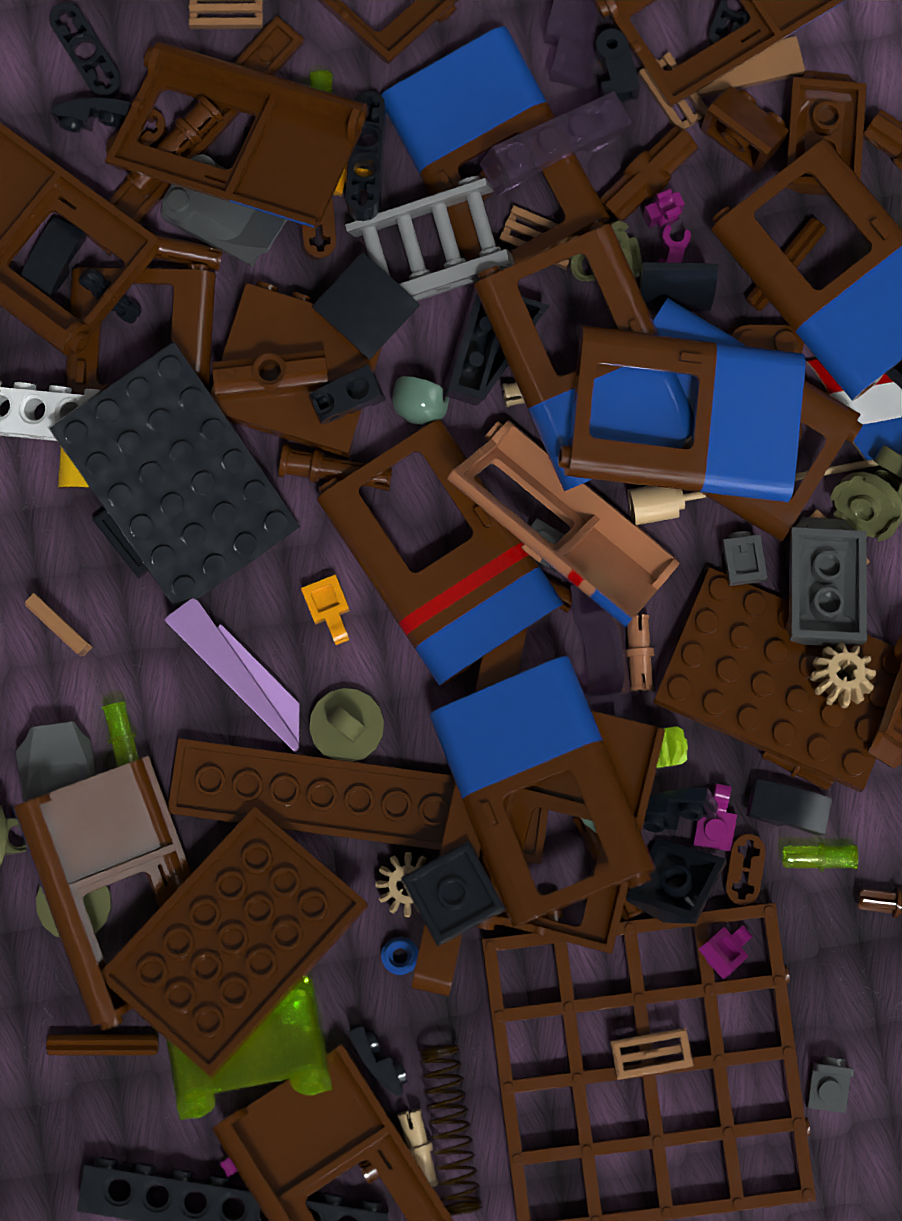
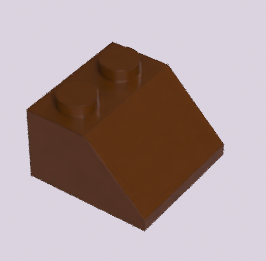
(744, 128)

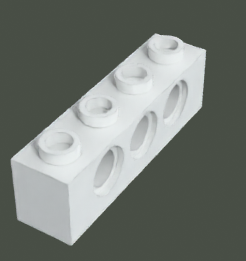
(23, 402)

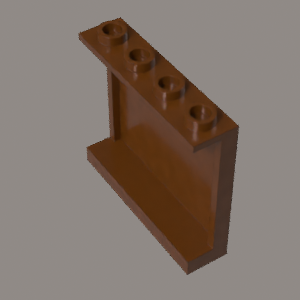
(281, 326)

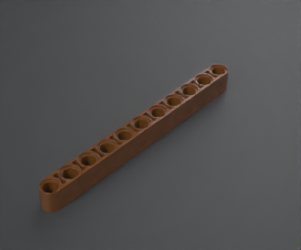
(437, 964)

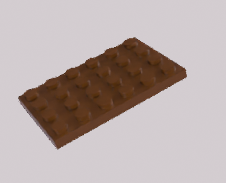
(755, 684)
(233, 942)

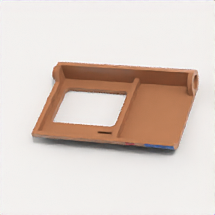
(601, 552)

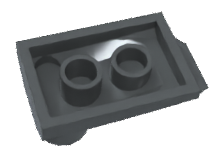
(222, 224)
(827, 583)
(53, 759)

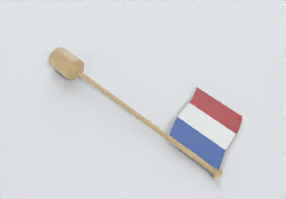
(881, 426)

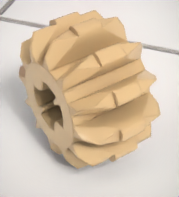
(845, 689)
(392, 884)

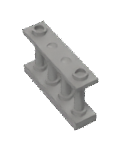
(457, 270)

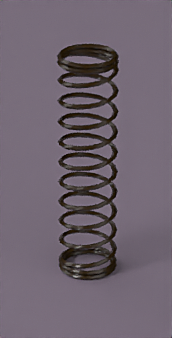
(430, 1056)

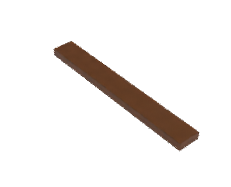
(265, 54)

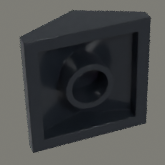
(679, 883)

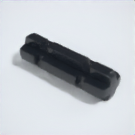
(95, 282)

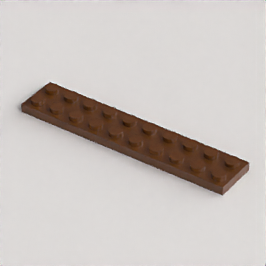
(321, 795)

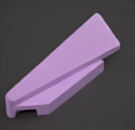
(238, 670)

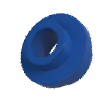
(387, 955)

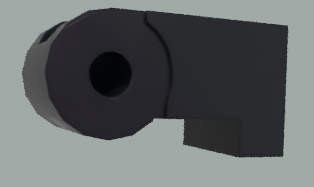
(615, 57)
(347, 395)

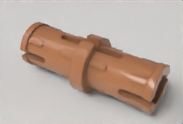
(640, 654)

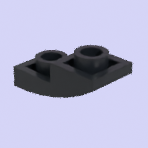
(81, 113)
(51, 256)
(789, 806)
(667, 807)
(387, 1072)

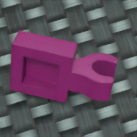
(664, 210)
(674, 249)
(717, 831)
(725, 950)

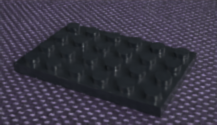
(174, 476)

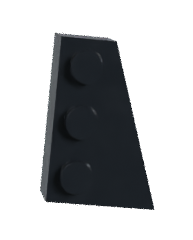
(478, 355)

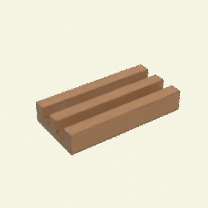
(226, 23)
(691, 118)
(533, 219)
(58, 625)
(620, 1059)

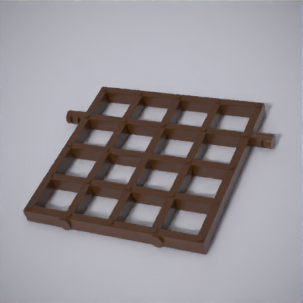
(716, 1060)

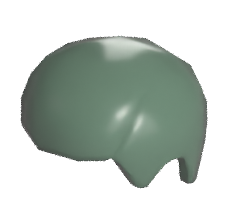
(419, 400)

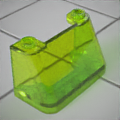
(282, 1048)

